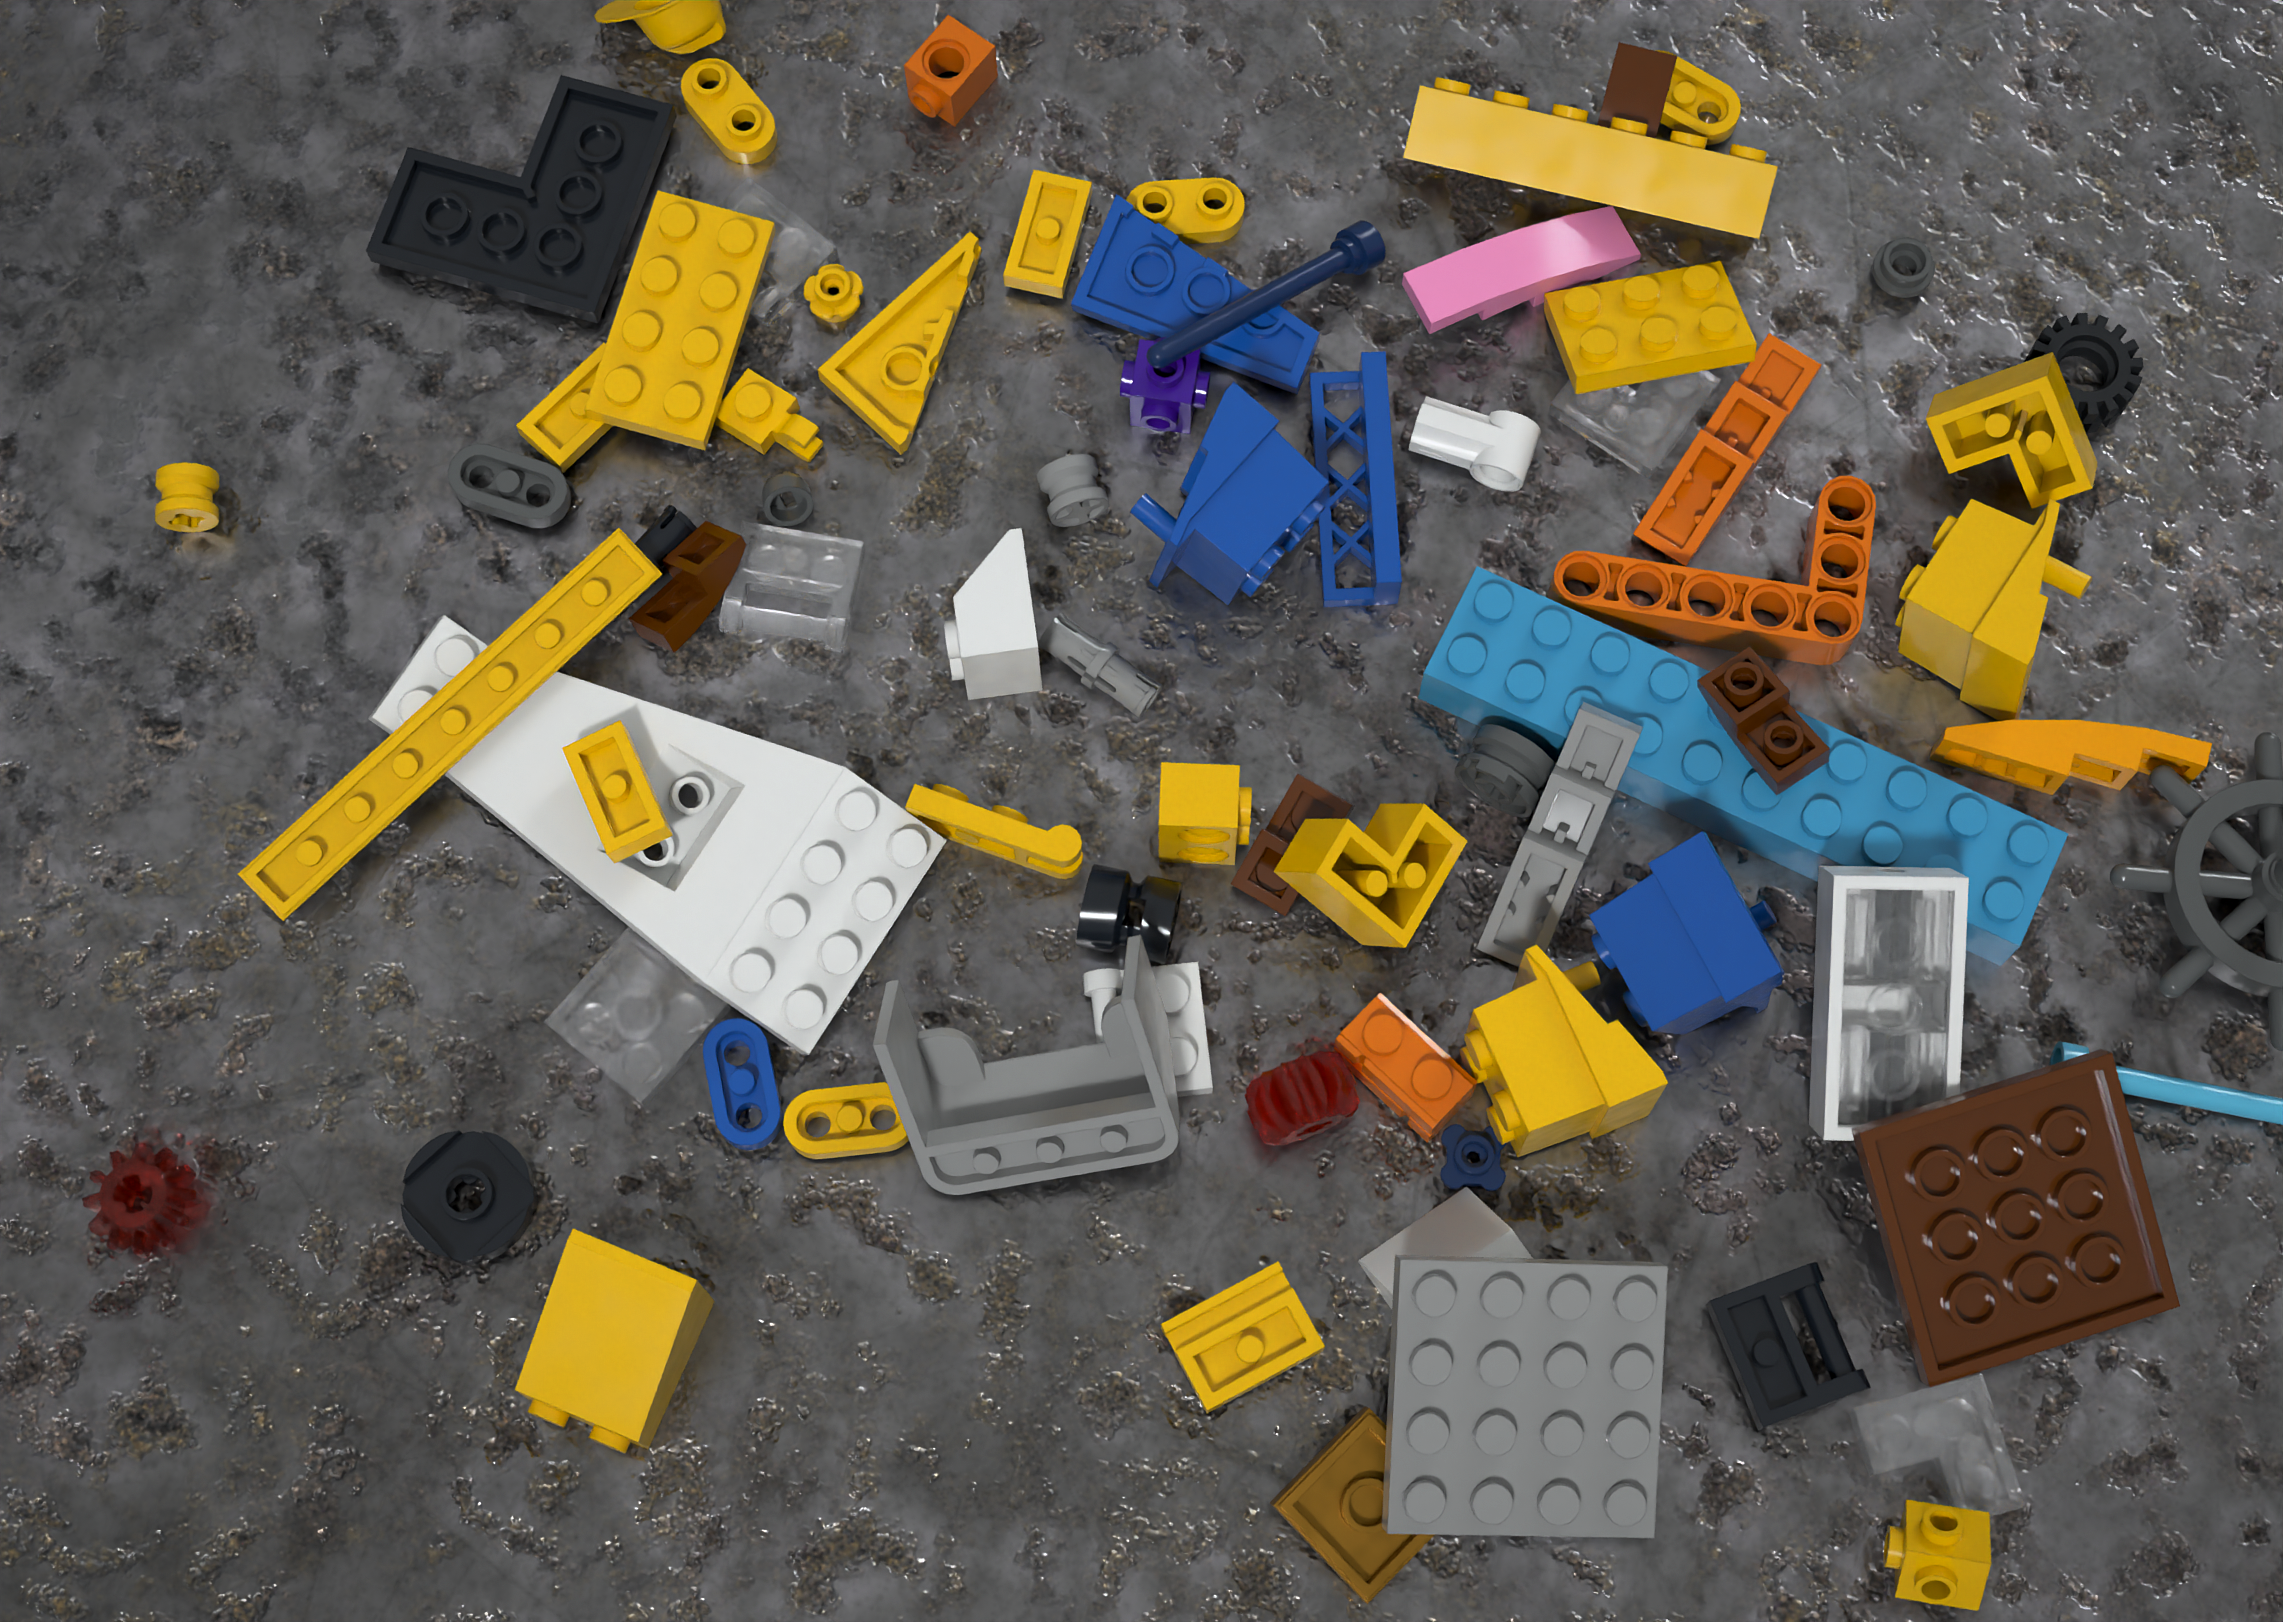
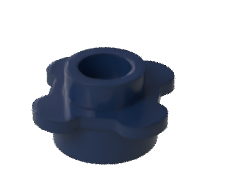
(1457, 1168)

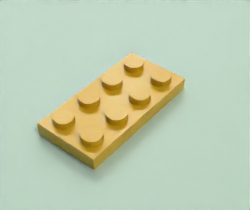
(680, 320)

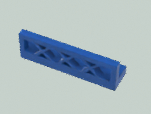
(1378, 477)

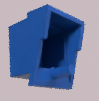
(1241, 505)
(1687, 942)

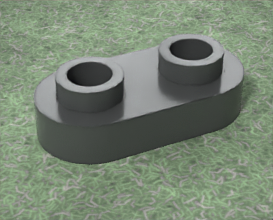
(513, 485)

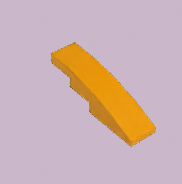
(2049, 751)

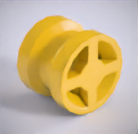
(187, 497)

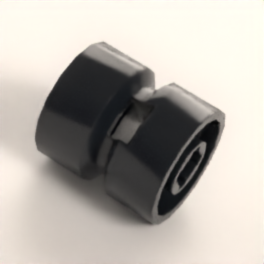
(1107, 909)

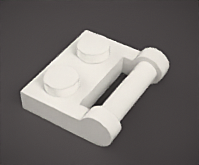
(1183, 1003)

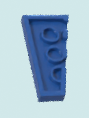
(1158, 285)

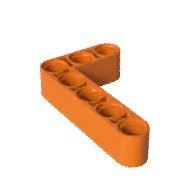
(1736, 595)

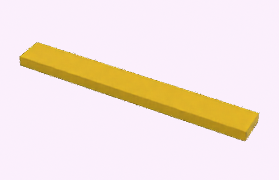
(450, 725)

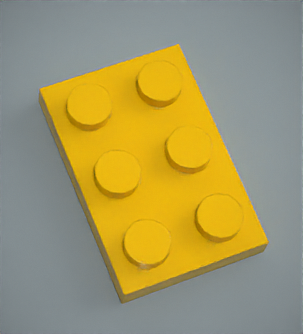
(1649, 327)

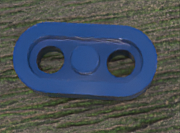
(742, 1086)

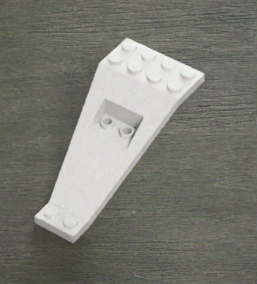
(768, 879)

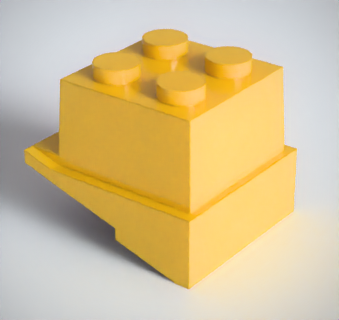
(1981, 605)
(1556, 1060)

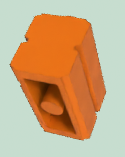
(1404, 1067)

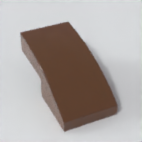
(1637, 87)
(700, 575)
(1301, 802)

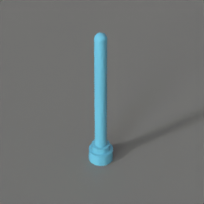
(2186, 1091)

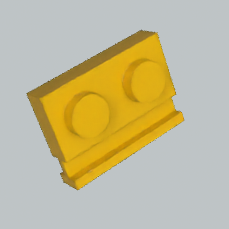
(1242, 1337)

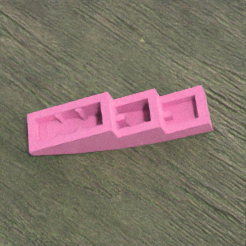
(1519, 267)

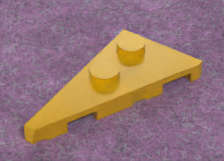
(895, 357)

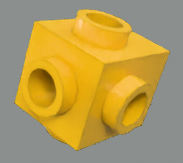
(1940, 1554)

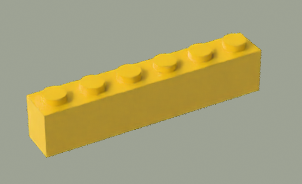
(1589, 160)

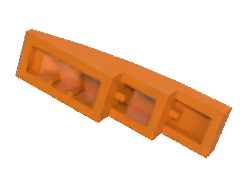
(1727, 450)

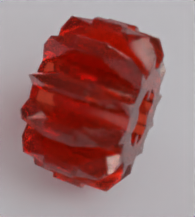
(1302, 1098)
(127, 1181)

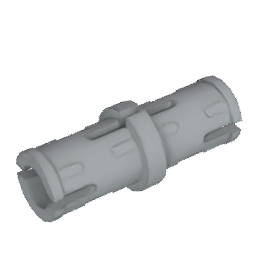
(1100, 665)

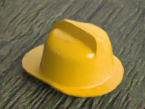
(670, 24)

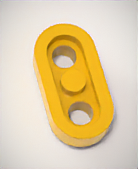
(1698, 92)
(727, 106)
(1186, 209)
(851, 1116)

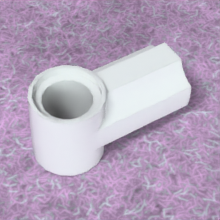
(1491, 446)

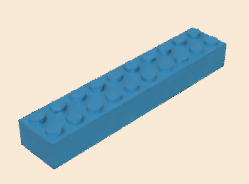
(1534, 663)

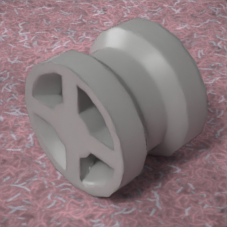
(1072, 490)

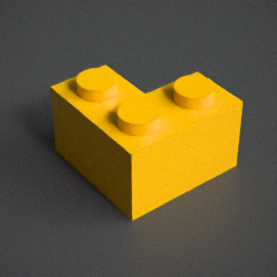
(2018, 414)
(1374, 879)

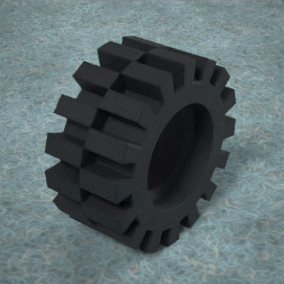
(2107, 353)

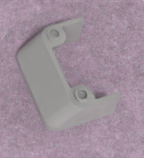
(1038, 1112)

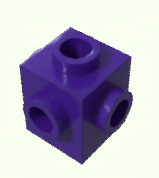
(1164, 396)

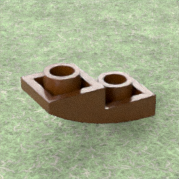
(1761, 722)

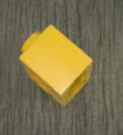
(1202, 813)

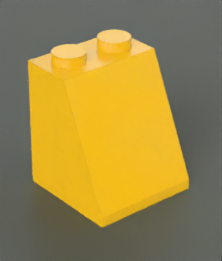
(612, 1342)

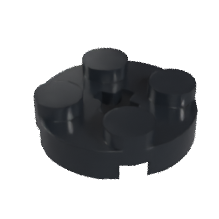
(468, 1234)

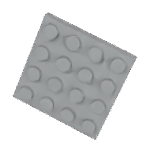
(1524, 1397)

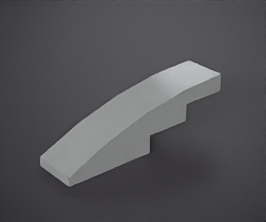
(1560, 834)

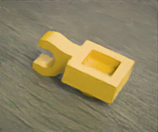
(765, 413)

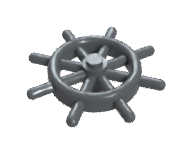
(2257, 886)

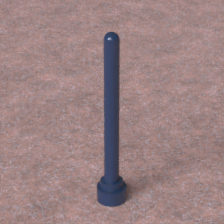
(1353, 251)

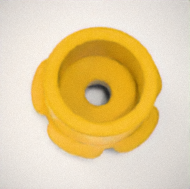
(836, 307)

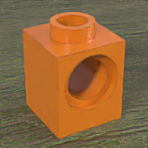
(956, 50)

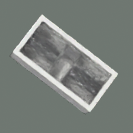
(1886, 993)

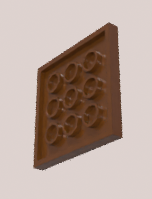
(2015, 1217)

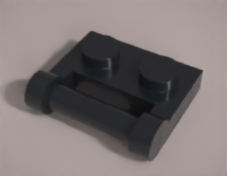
(1767, 1351)

